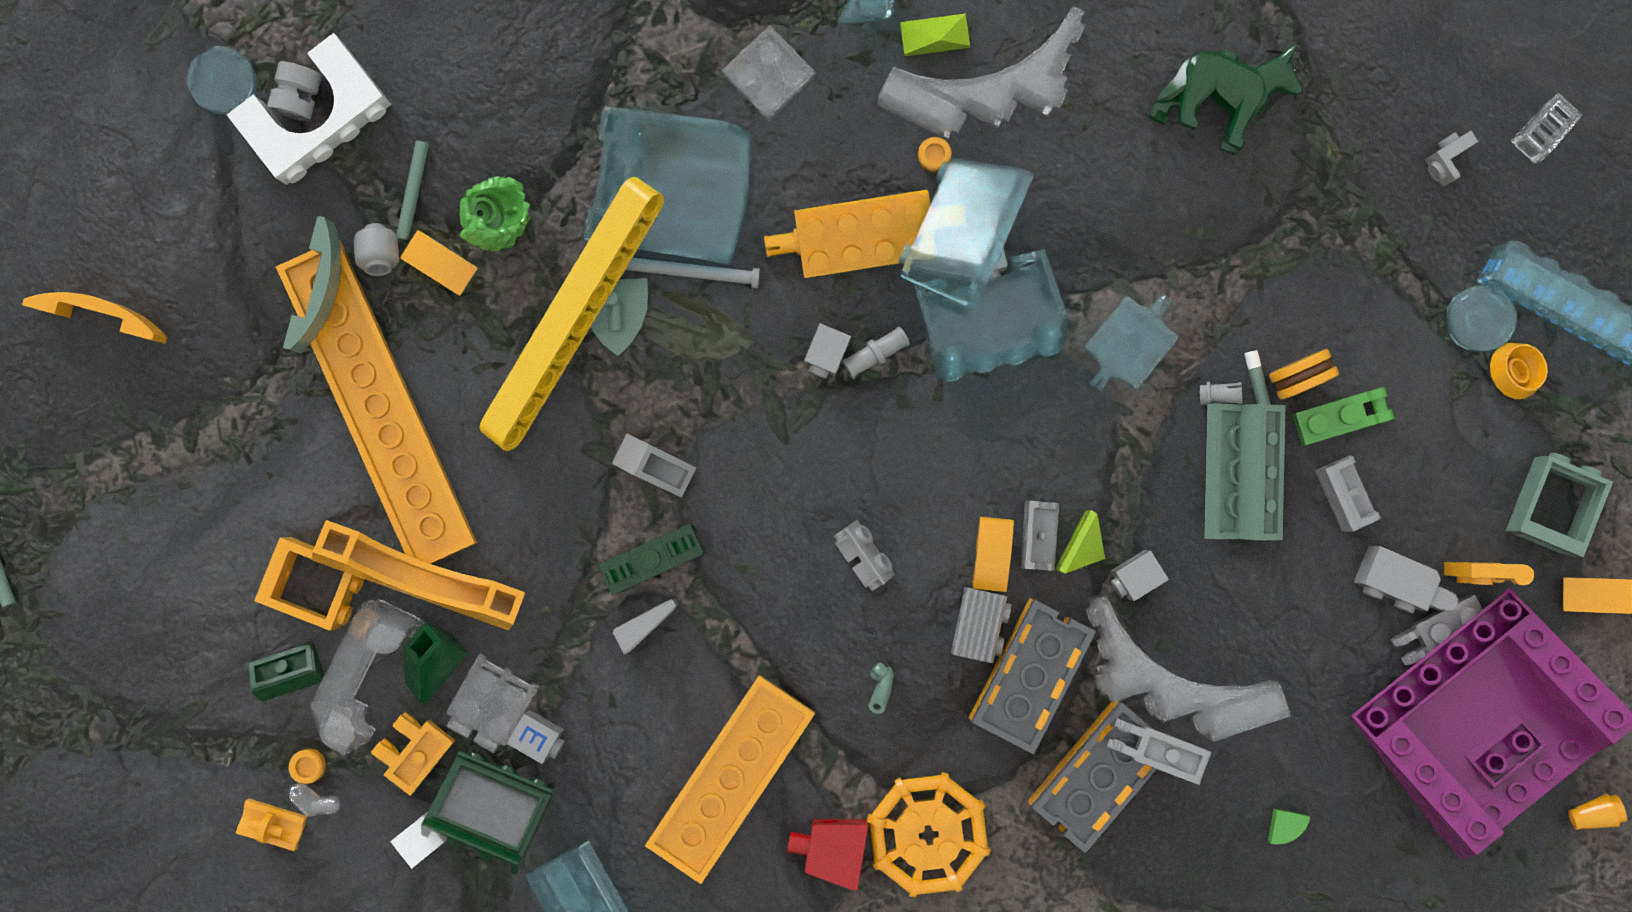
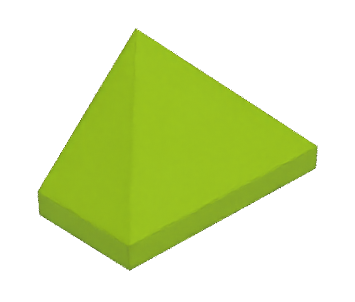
(935, 34)
(1084, 546)

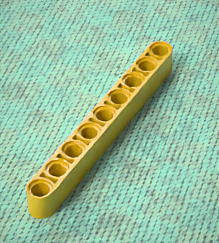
(572, 313)

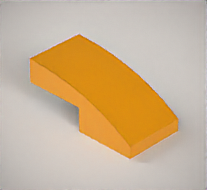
(438, 262)
(993, 554)

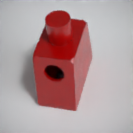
(832, 850)

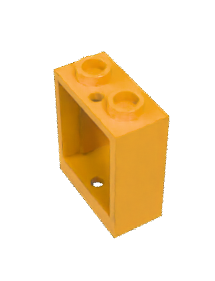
(278, 575)

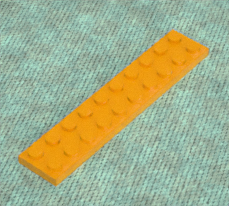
(381, 415)

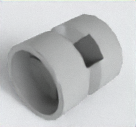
(294, 91)

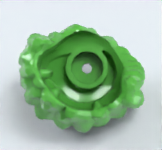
(500, 214)

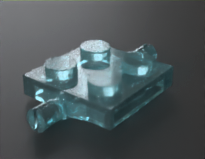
(1131, 342)

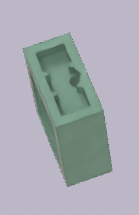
(1586, 516)

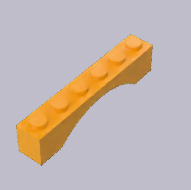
(375, 562)

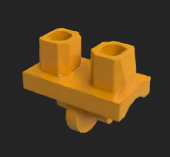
(271, 824)

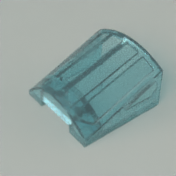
(695, 166)

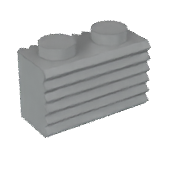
(980, 625)

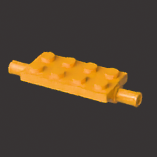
(853, 233)

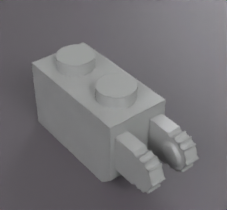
(1404, 581)

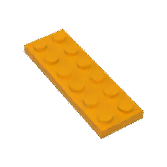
(730, 779)

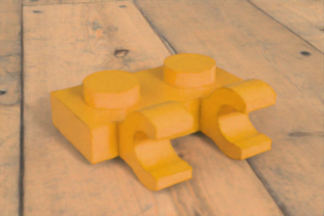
(419, 756)

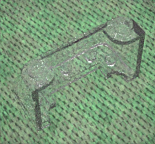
(336, 714)

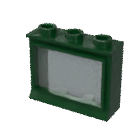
(488, 809)

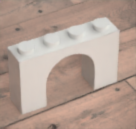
(355, 104)

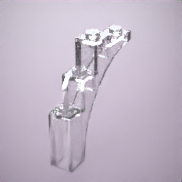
(940, 103)
(1219, 709)

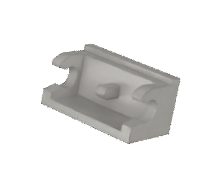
(1346, 494)
(1039, 535)

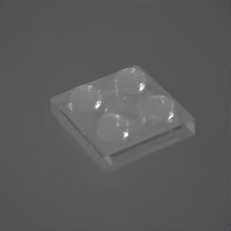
(768, 73)

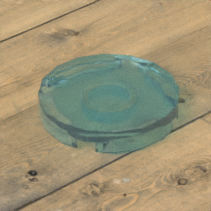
(221, 79)
(1481, 318)

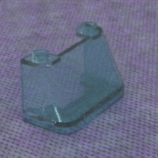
(965, 228)

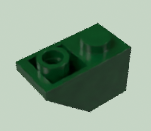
(430, 660)

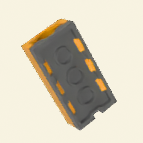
(1031, 676)
(1093, 780)

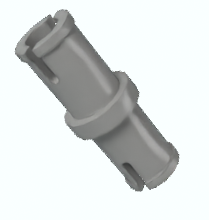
(875, 352)

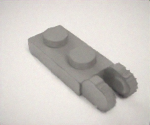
(1436, 628)
(1163, 752)

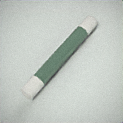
(1257, 377)

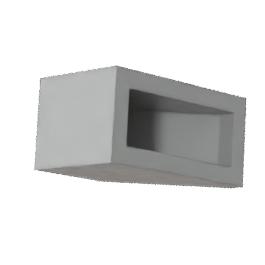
(654, 465)

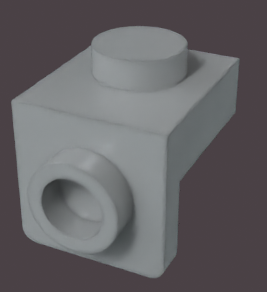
(1439, 163)

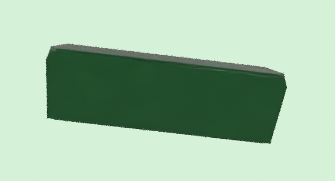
(285, 672)

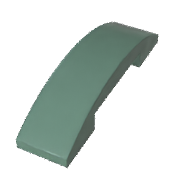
(304, 330)

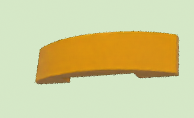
(62, 304)

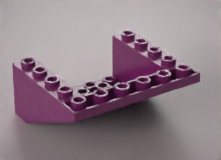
(1490, 723)

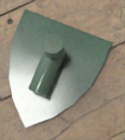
(622, 315)

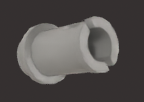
(1221, 393)

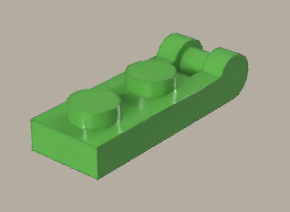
(1341, 416)

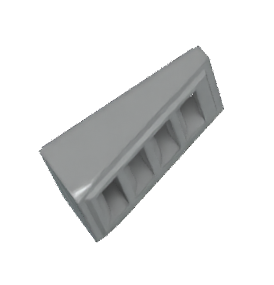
(634, 631)

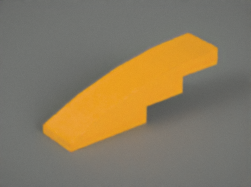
(1597, 595)

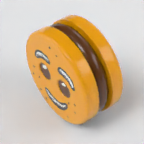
(1304, 374)

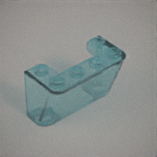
(1012, 321)

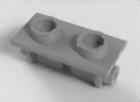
(874, 567)

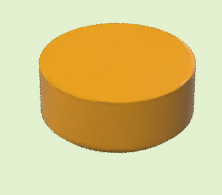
(933, 153)
(307, 766)

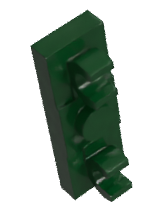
(651, 559)

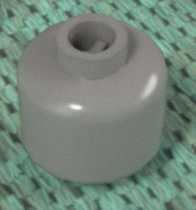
(376, 249)

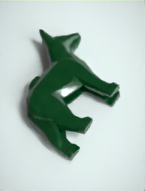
(1231, 85)

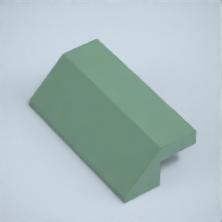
(1245, 471)

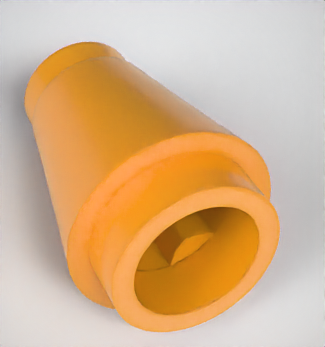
(1599, 813)

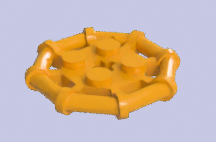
(943, 848)

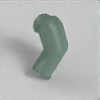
(882, 691)

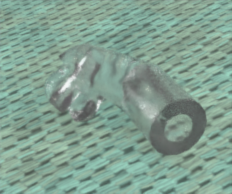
(311, 803)

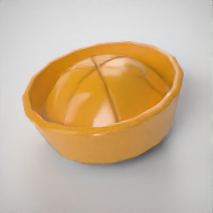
(1527, 362)

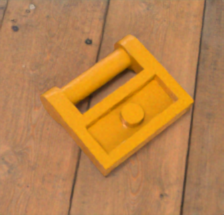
(1489, 573)

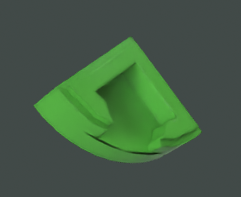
(1286, 826)

